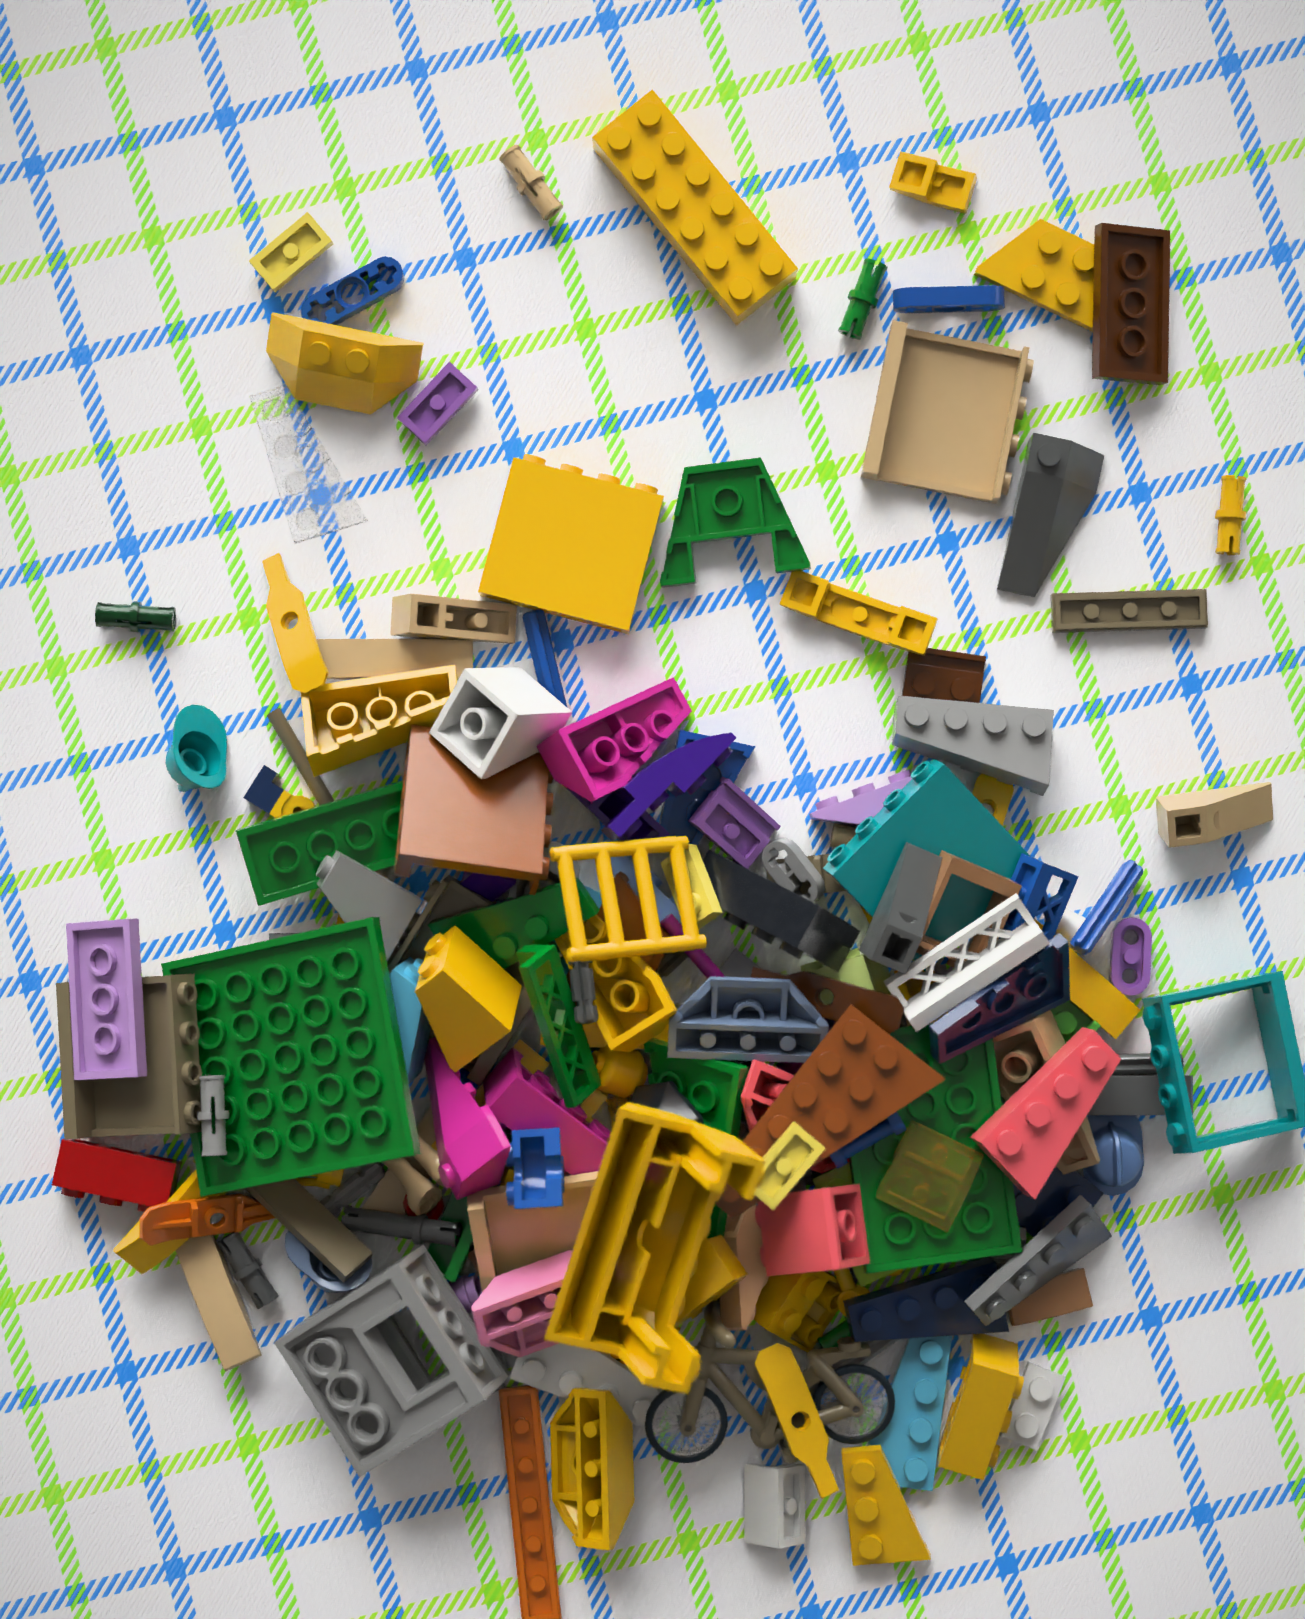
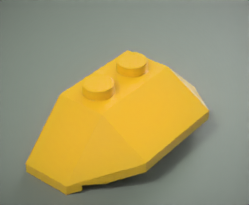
(341, 363)
(592, 1467)

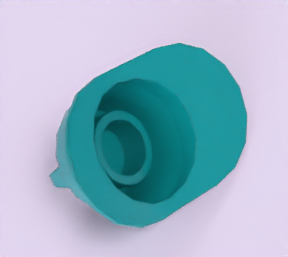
(197, 749)

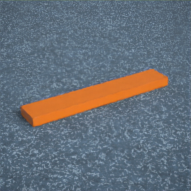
(529, 1502)

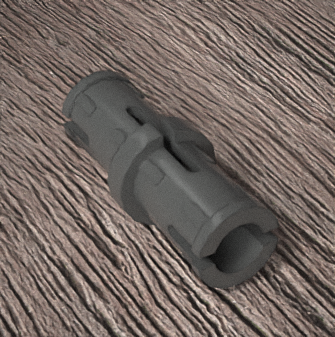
(247, 1269)

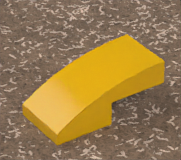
(933, 183)

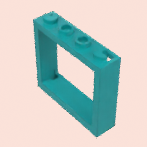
(1280, 1053)

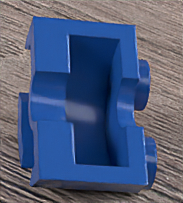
(536, 1169)

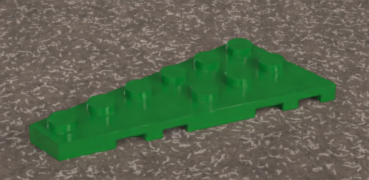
(711, 1088)

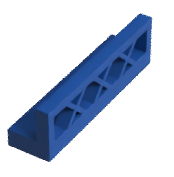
(1034, 879)

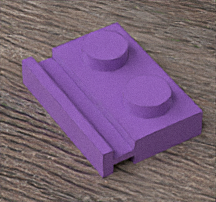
(734, 823)

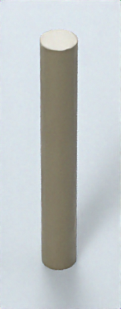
(299, 756)

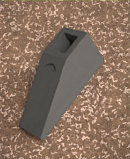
(903, 910)

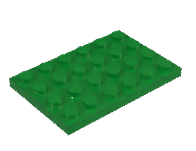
(956, 1109)

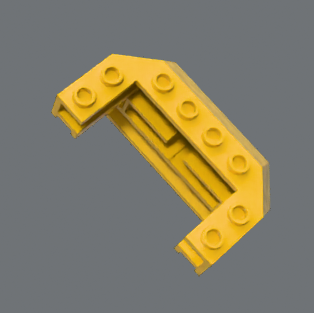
(645, 1241)

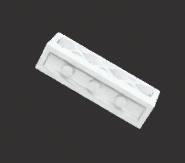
(973, 974)

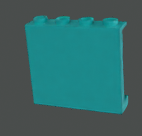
(935, 815)

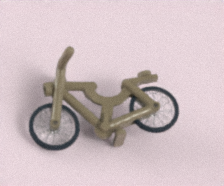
(689, 1427)

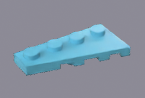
(915, 1427)

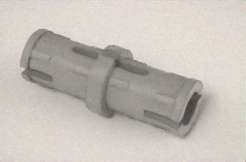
(213, 1143)

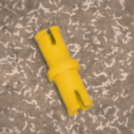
(1230, 515)

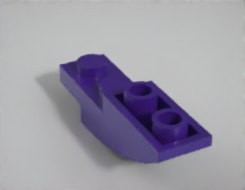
(676, 771)

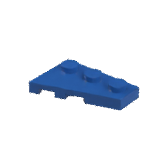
(679, 809)

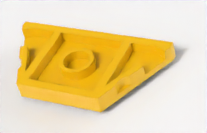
(1047, 270)

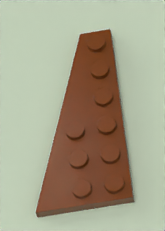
(840, 1092)

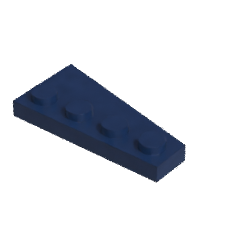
(1005, 1003)
(923, 1306)

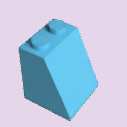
(411, 1018)

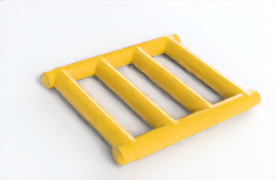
(617, 945)

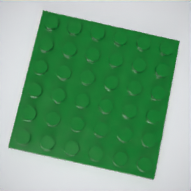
(304, 1054)

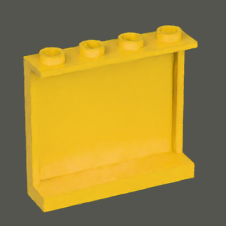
(571, 543)

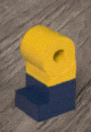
(272, 798)

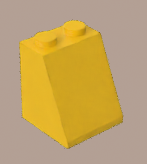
(465, 996)

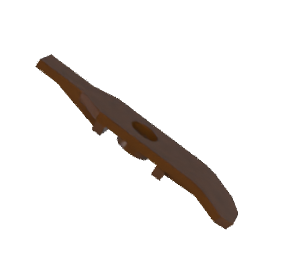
(879, 1007)

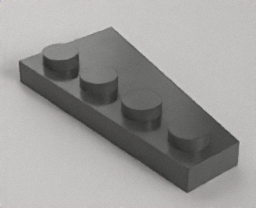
(1044, 1257)

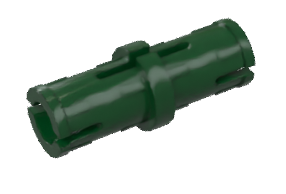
(135, 616)

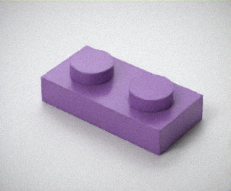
(437, 403)

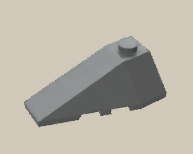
(1050, 501)

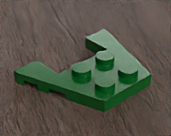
(724, 504)

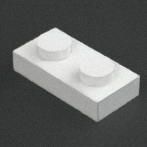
(1034, 1405)

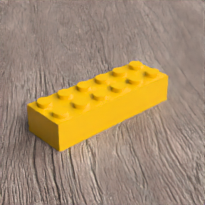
(694, 207)

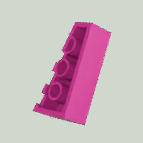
(531, 1102)

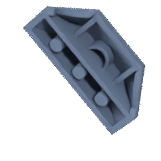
(746, 1022)

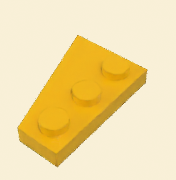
(878, 1515)

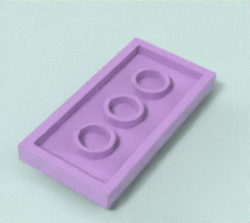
(106, 999)

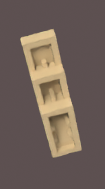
(377, 657)
(218, 1301)

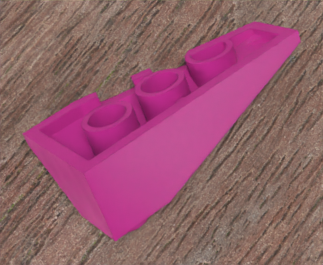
(467, 1136)

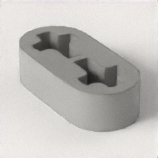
(794, 870)

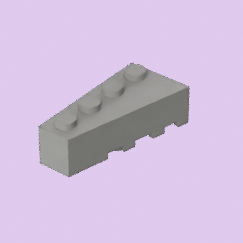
(979, 737)

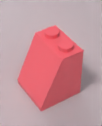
(813, 1231)

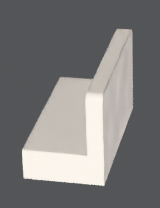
(774, 1505)

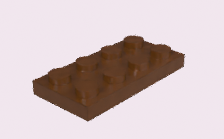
(1131, 304)

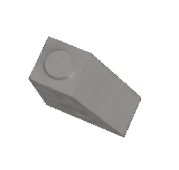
(363, 894)

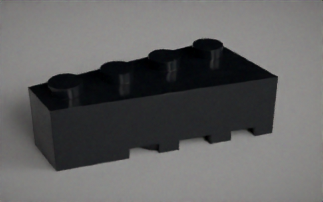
(779, 913)

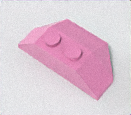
(519, 1306)

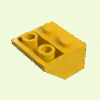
(798, 1306)

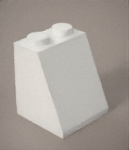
(497, 718)

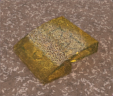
(929, 1176)

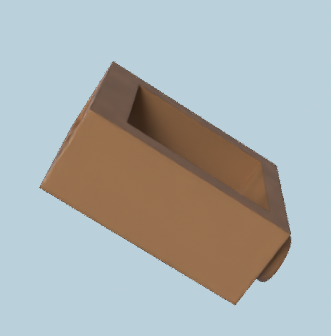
(1002, 887)

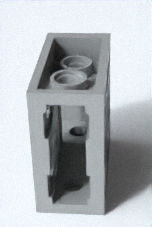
(369, 1376)

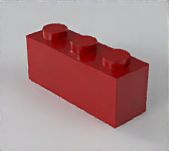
(115, 1174)

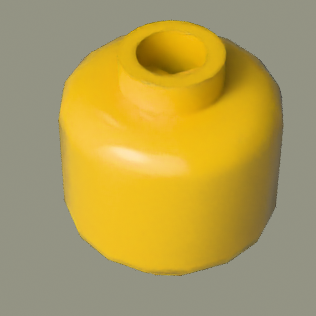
(620, 1071)

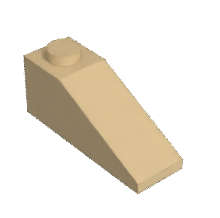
(452, 619)

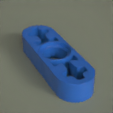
(370, 269)
(949, 299)

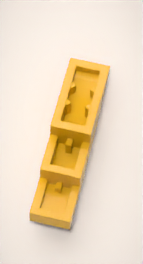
(1098, 996)

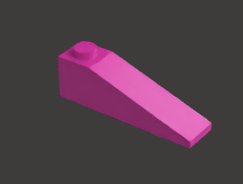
(612, 744)

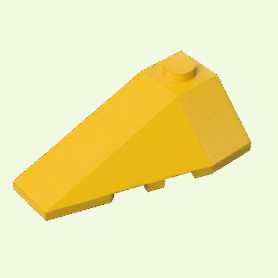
(628, 994)

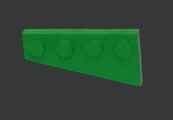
(517, 922)

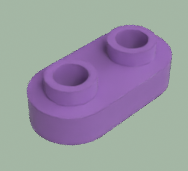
(1130, 956)

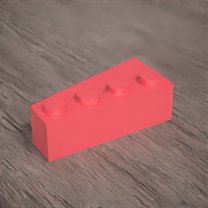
(1045, 1113)

